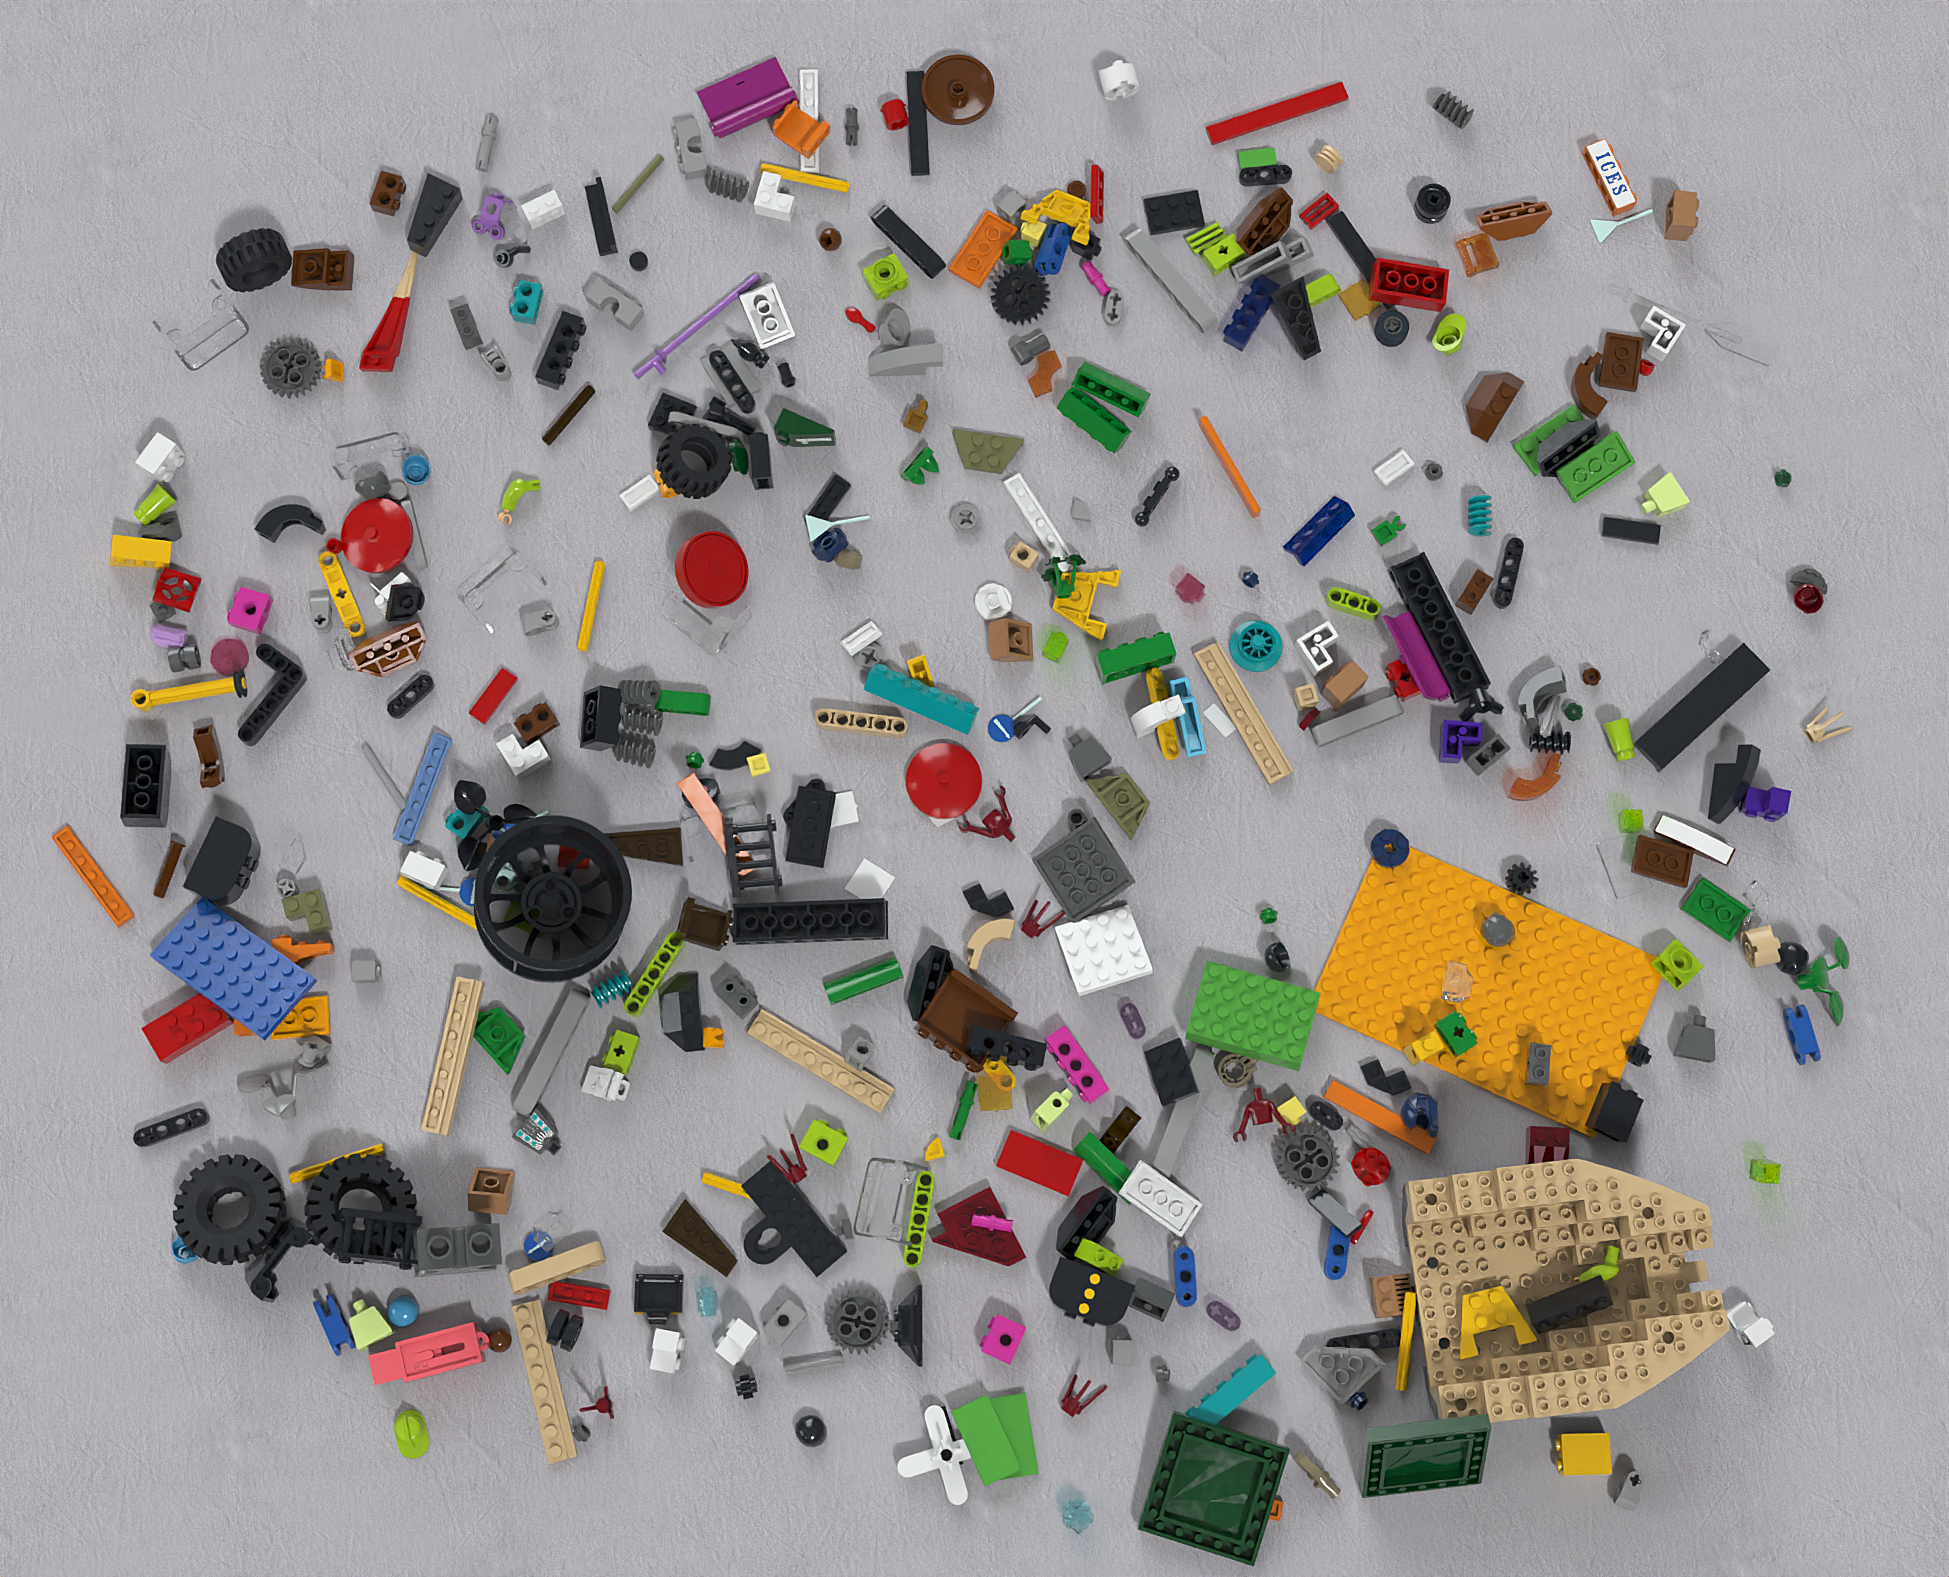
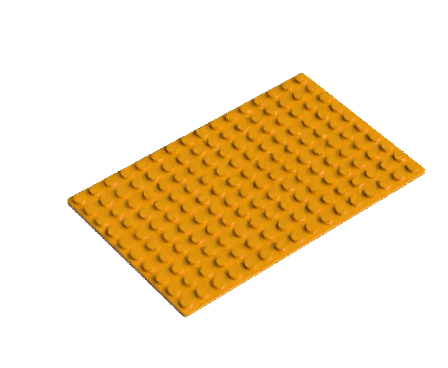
(1545, 987)

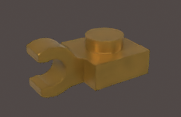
(916, 418)

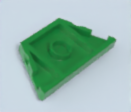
(499, 1037)

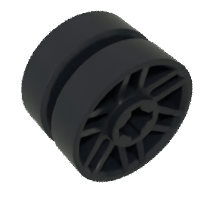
(1432, 203)
(565, 1330)

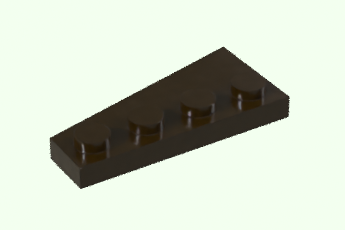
(651, 845)
(696, 1236)

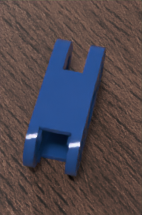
(1053, 249)
(1801, 1034)
(1333, 1260)
(1185, 1287)
(334, 1324)

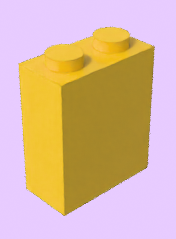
(1583, 1454)

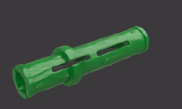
(966, 1102)

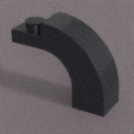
(281, 517)

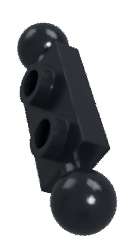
(1160, 489)

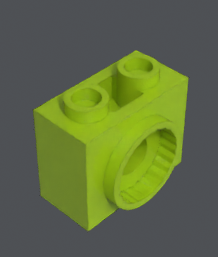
(883, 287)
(1676, 965)
(819, 1131)

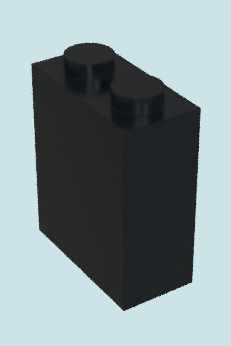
(761, 461)
(1614, 1112)

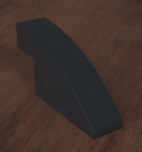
(1732, 782)

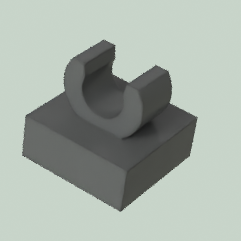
(162, 611)
(845, 1229)

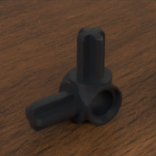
(1480, 703)

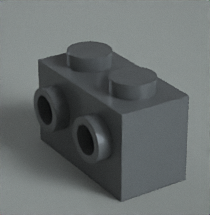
(736, 996)
(1151, 1299)

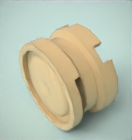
(1328, 159)

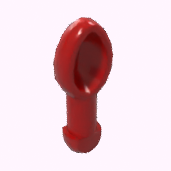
(855, 316)
(1364, 1220)

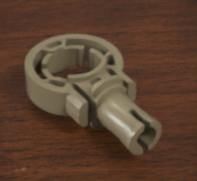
(1249, 1068)
(1314, 1473)

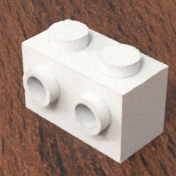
(543, 209)
(424, 870)

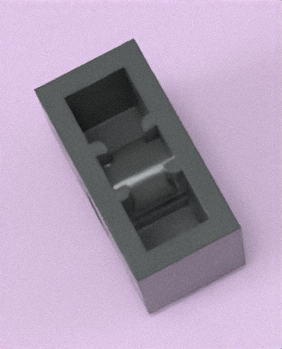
(466, 326)
(1488, 755)
(1537, 1064)

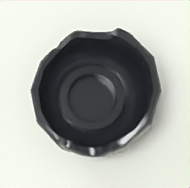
(1277, 957)
(811, 1431)

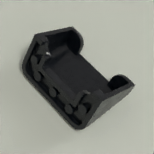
(258, 1274)

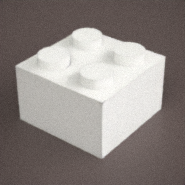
(160, 459)

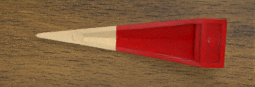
(387, 339)

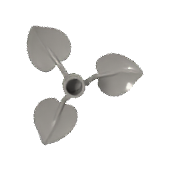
(280, 1105)

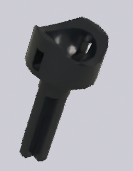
(717, 413)

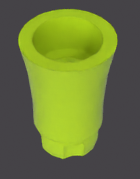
(154, 505)
(1620, 739)

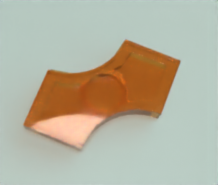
(1041, 381)

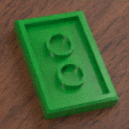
(1715, 909)

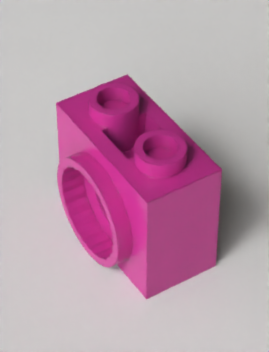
(244, 601)
(991, 1343)

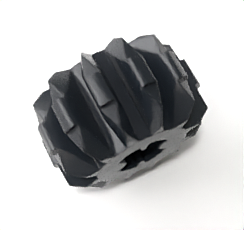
(1526, 874)

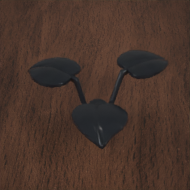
(467, 798)

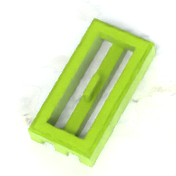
(1219, 231)

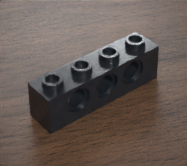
(566, 323)
(1034, 1050)

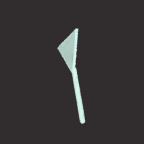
(1604, 228)
(819, 526)

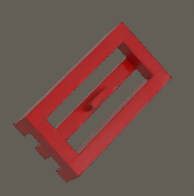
(1307, 221)

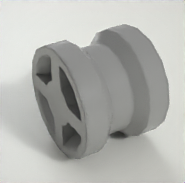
(283, 887)

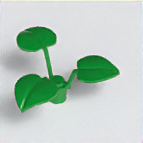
(1819, 977)

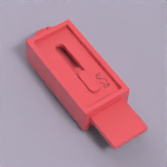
(430, 1354)

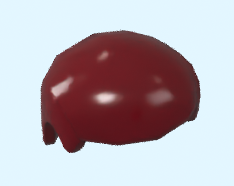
(1808, 598)

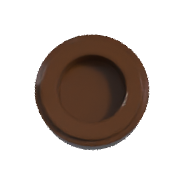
(1076, 189)

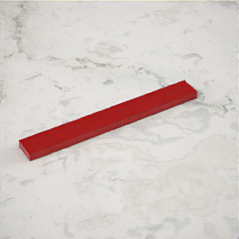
(1277, 113)

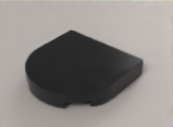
(404, 602)

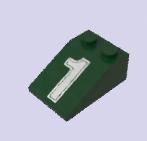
(802, 432)

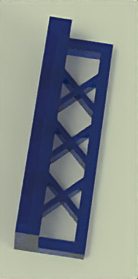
(1322, 531)

